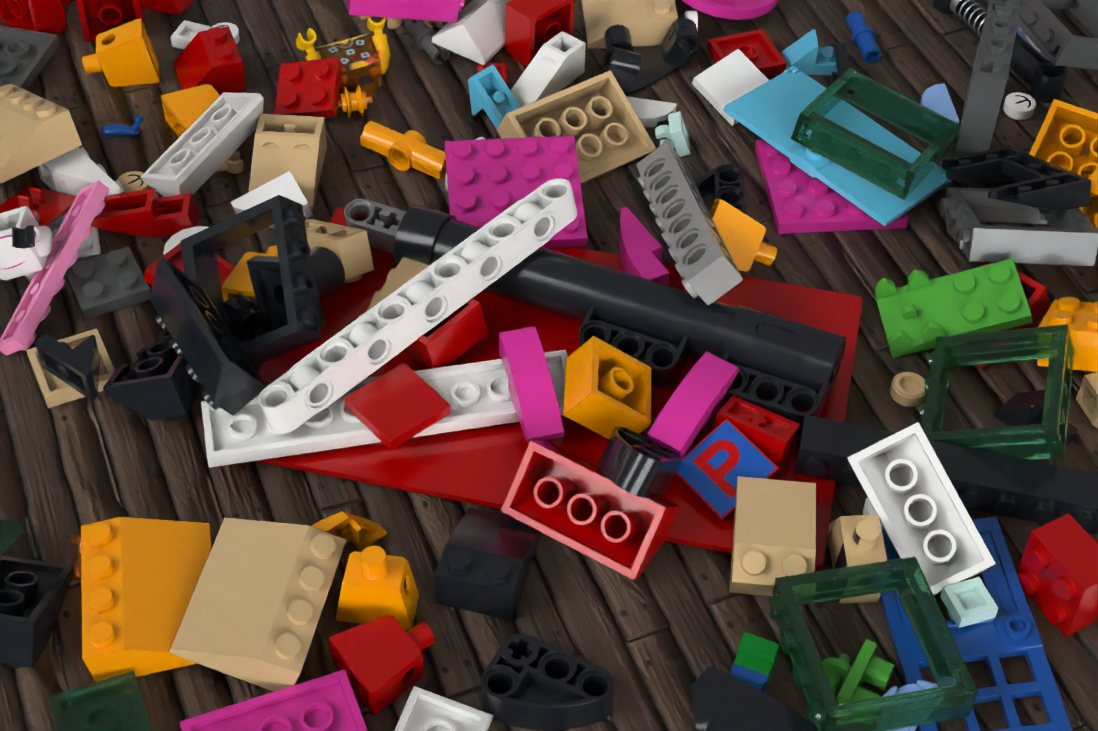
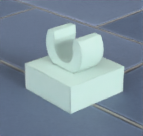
(675, 133)
(968, 602)

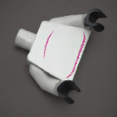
(22, 244)

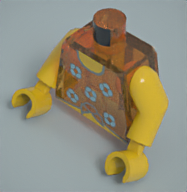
(362, 57)

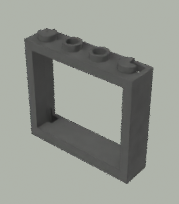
(1054, 38)
(988, 78)
(1067, 242)

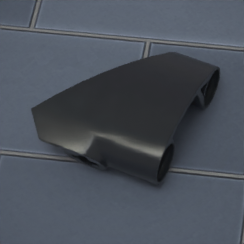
(643, 66)
(732, 705)

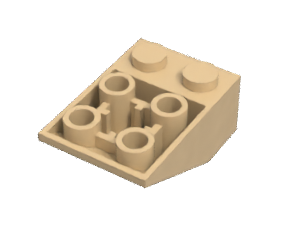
(290, 145)

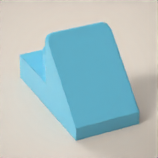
(809, 57)
(491, 94)

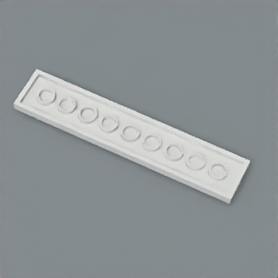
(474, 390)

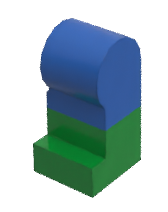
(755, 661)

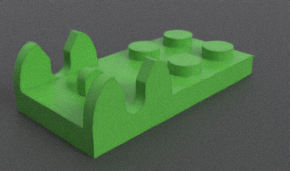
(950, 305)

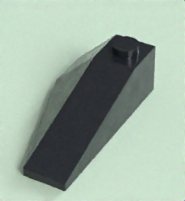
(155, 383)

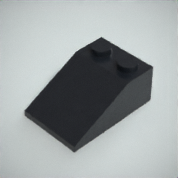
(486, 564)
(29, 607)

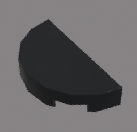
(842, 62)

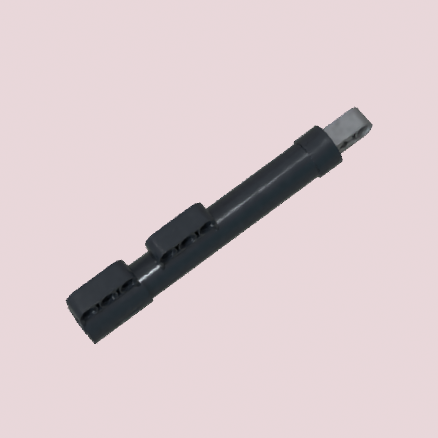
(636, 314)

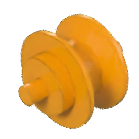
(354, 101)

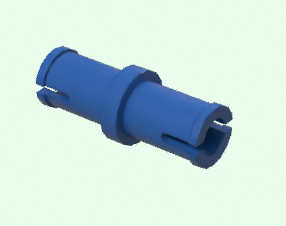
(863, 37)

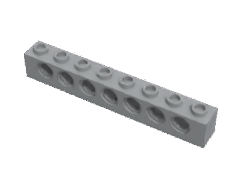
(687, 225)

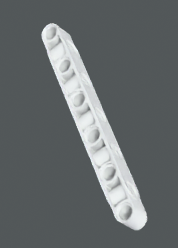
(417, 306)

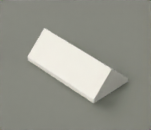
(478, 31)
(205, 144)
(921, 508)

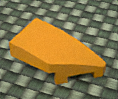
(352, 529)

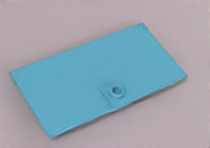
(772, 115)

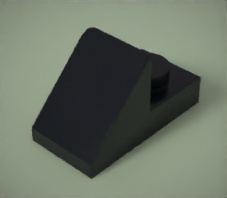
(74, 366)
(1027, 409)

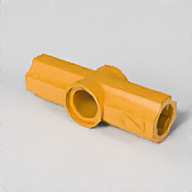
(404, 149)

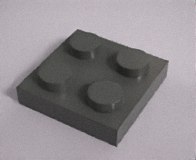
(107, 282)

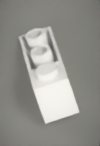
(551, 69)
(75, 171)

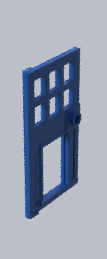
(1006, 635)

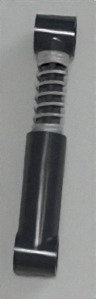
(1028, 63)

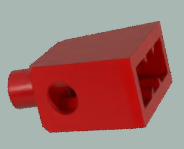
(381, 659)

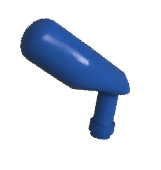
(121, 129)

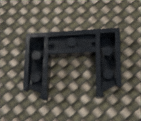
(1039, 181)

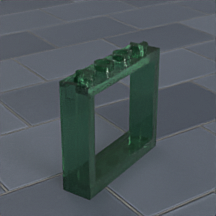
(864, 156)
(1020, 441)
(955, 687)

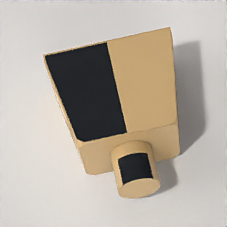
(857, 542)

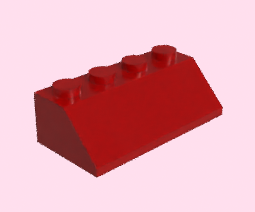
(587, 510)

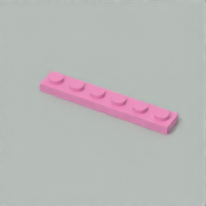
(49, 281)

